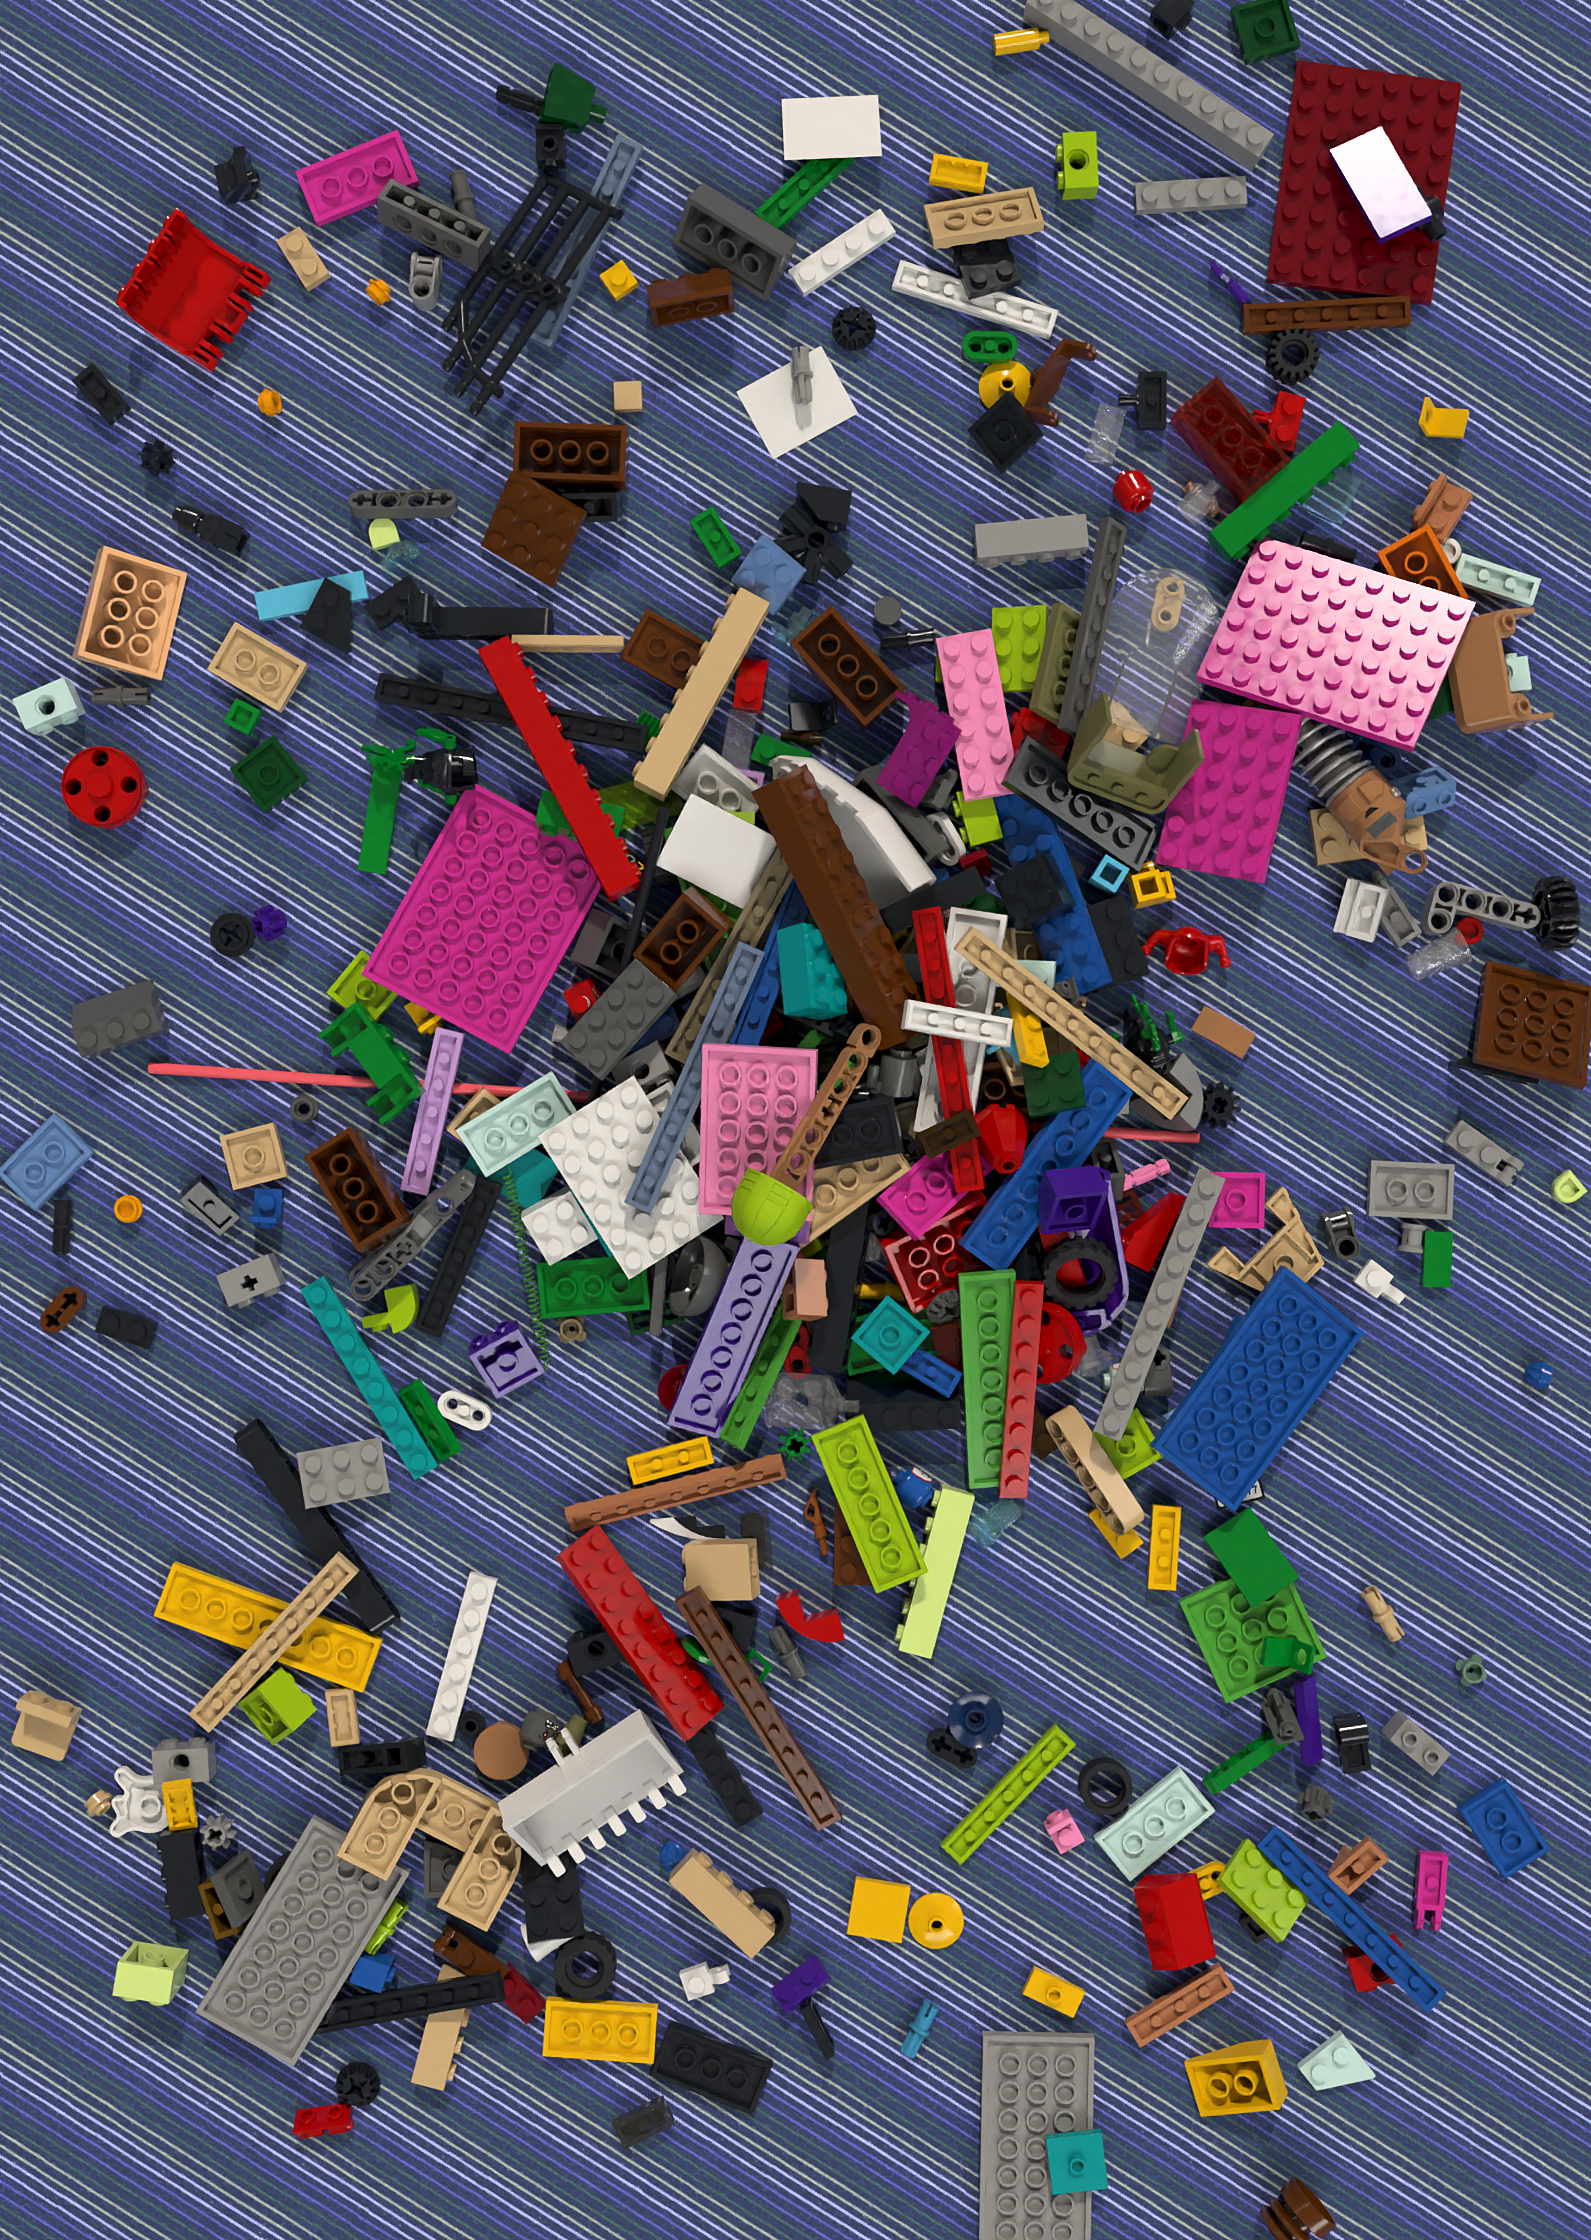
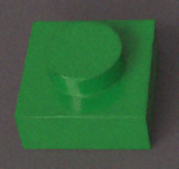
(243, 717)

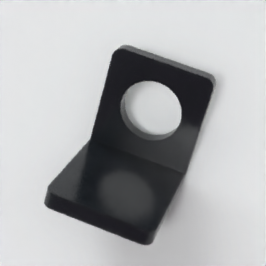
(812, 715)

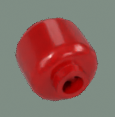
(1133, 491)

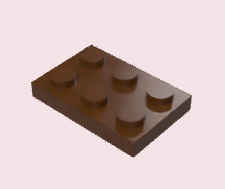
(662, 650)

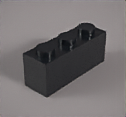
(182, 1871)

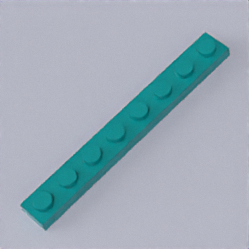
(370, 1377)

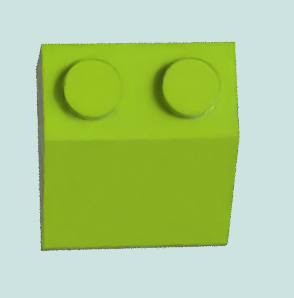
(277, 1706)

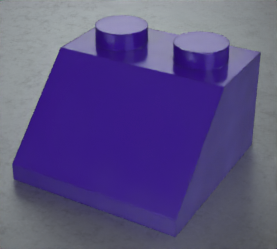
(1070, 1199)

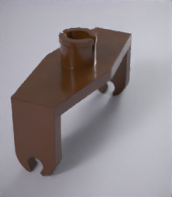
(1049, 377)

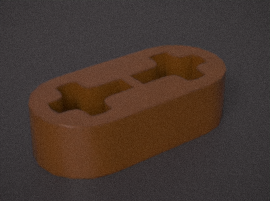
(68, 1313)

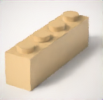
(722, 1902)
(441, 2041)

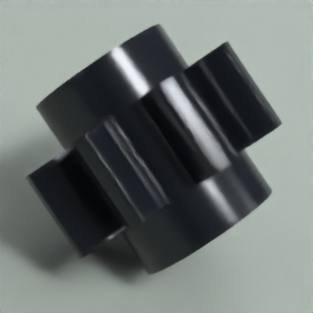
(151, 452)

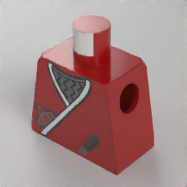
(582, 996)

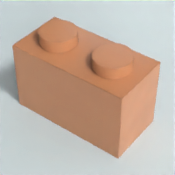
(805, 1291)

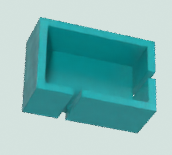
(809, 974)

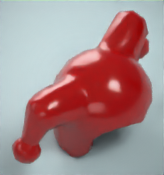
(1187, 949)

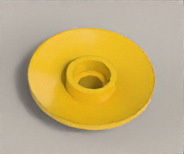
(991, 382)
(933, 1908)

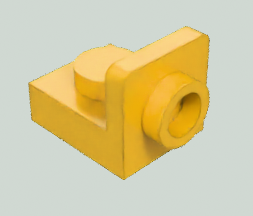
(424, 1019)

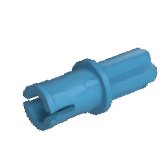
(919, 2029)

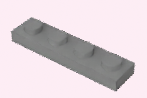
(1190, 195)

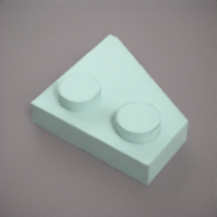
(1335, 2064)

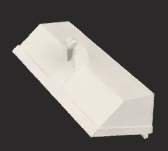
(590, 1790)

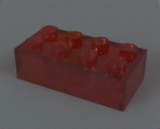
(1229, 440)

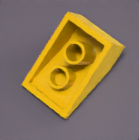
(1237, 2079)

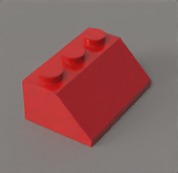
(1174, 1920)

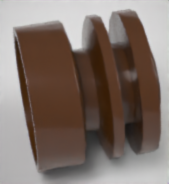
(1299, 2215)

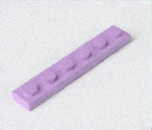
(432, 1111)

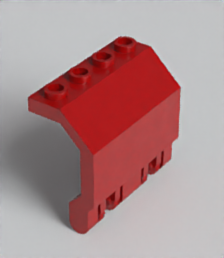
(189, 291)

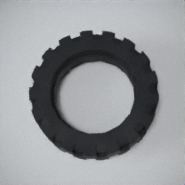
(1083, 1295)

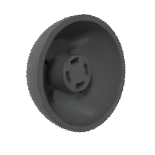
(697, 1277)

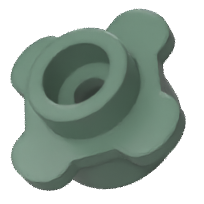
(1478, 1674)

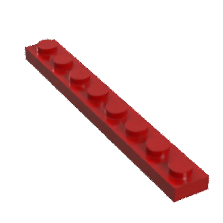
(1020, 1389)

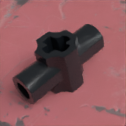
(1435, 228)

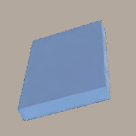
(45, 1162)

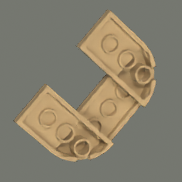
(451, 1814)

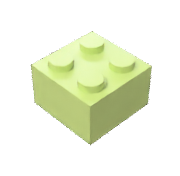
(150, 1973)

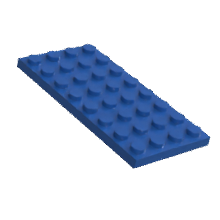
(1257, 1388)

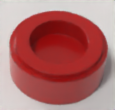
(1471, 929)

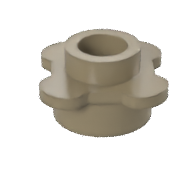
(567, 1335)

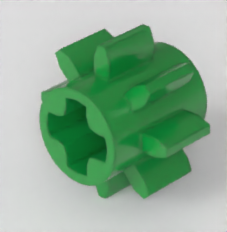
(790, 1449)

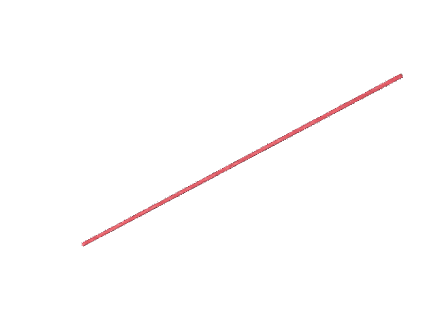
(507, 1091)

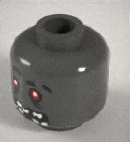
(537, 1728)

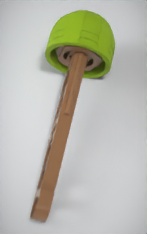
(768, 1206)

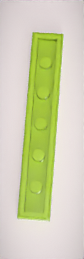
(1007, 1794)

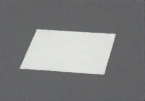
(831, 127)
(781, 419)
(717, 851)

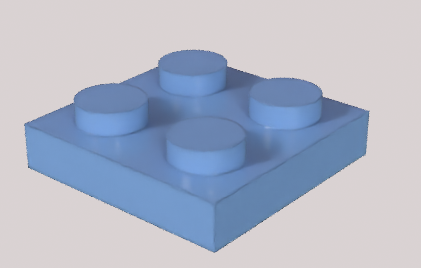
(769, 573)

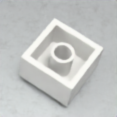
(558, 1225)

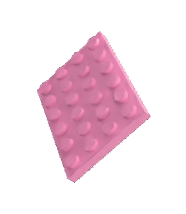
(749, 1114)

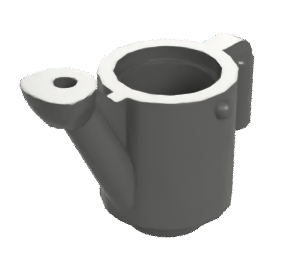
(897, 1073)

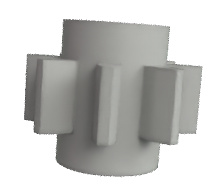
(214, 1839)

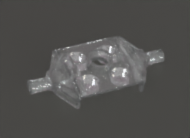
(823, 1402)

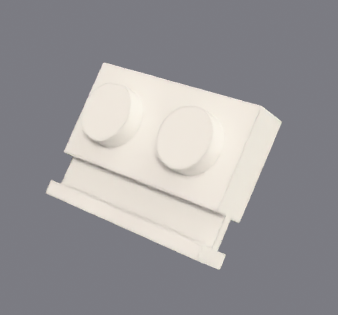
(1361, 909)

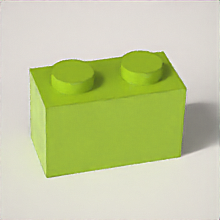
(978, 821)

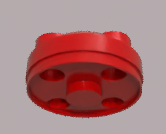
(103, 787)
(1054, 1338)

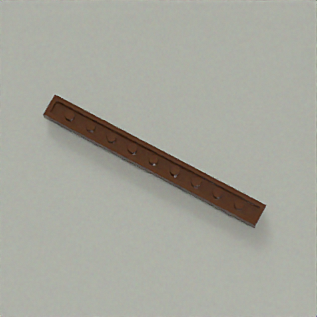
(758, 1707)

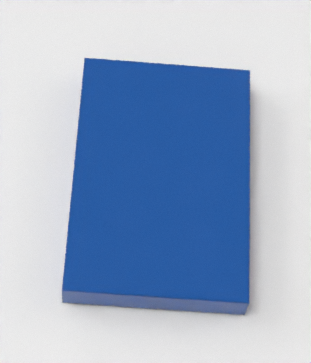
(1503, 1828)

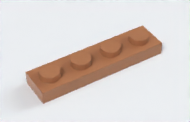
(1179, 2004)

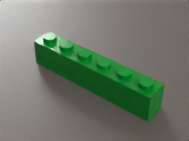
(1283, 491)

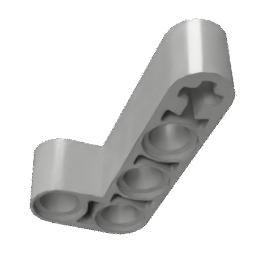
(1482, 911)

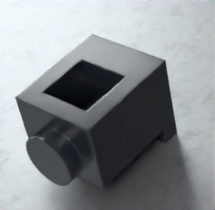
(550, 136)

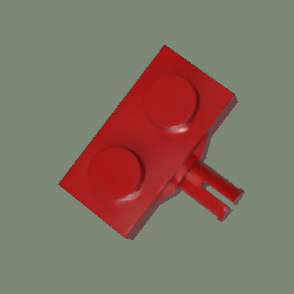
(1283, 419)

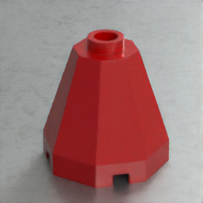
(1003, 1136)

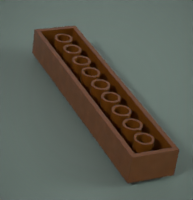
(839, 901)

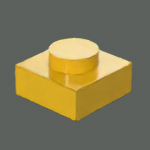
(618, 280)

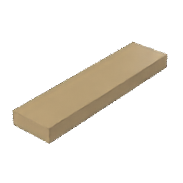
(570, 643)

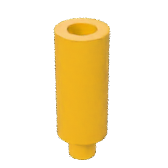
(1019, 41)

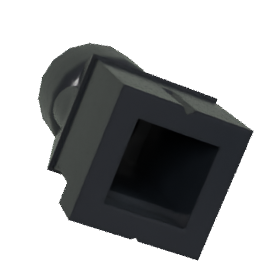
(212, 529)

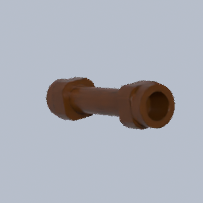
(592, 1712)

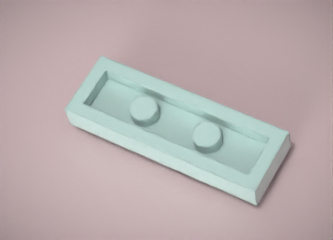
(1497, 580)

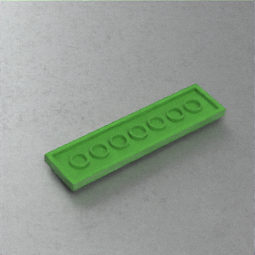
(985, 1335)

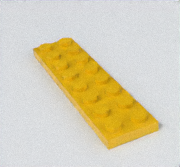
(242, 1616)

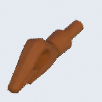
(816, 1519)

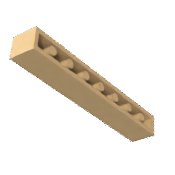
(701, 694)

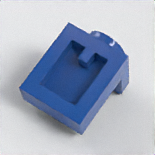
(268, 1207)

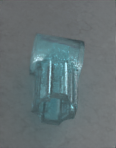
(988, 1525)

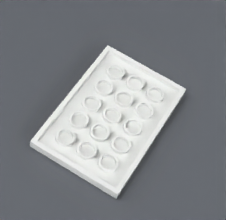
(599, 1158)

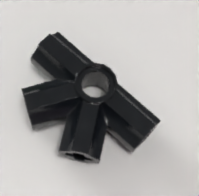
(811, 558)

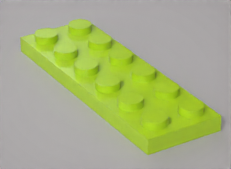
(869, 1503)

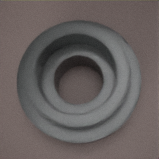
(296, 1112)

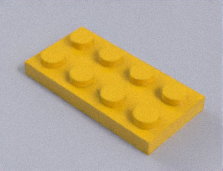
(600, 2030)

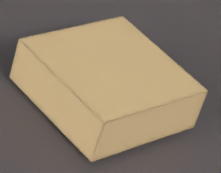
(628, 396)

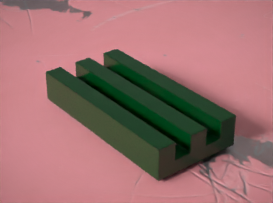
(631, 1321)

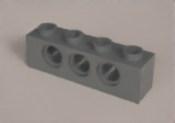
(433, 224)

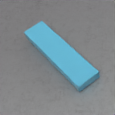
(298, 598)

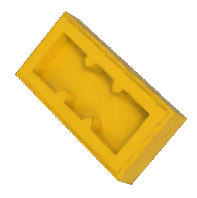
(958, 173)
(180, 1804)
(1053, 1991)

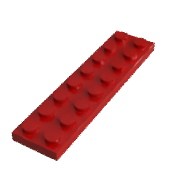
(640, 1632)

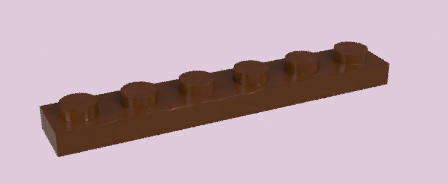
(1326, 315)

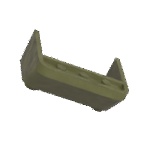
(1126, 775)

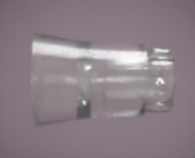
(1439, 955)

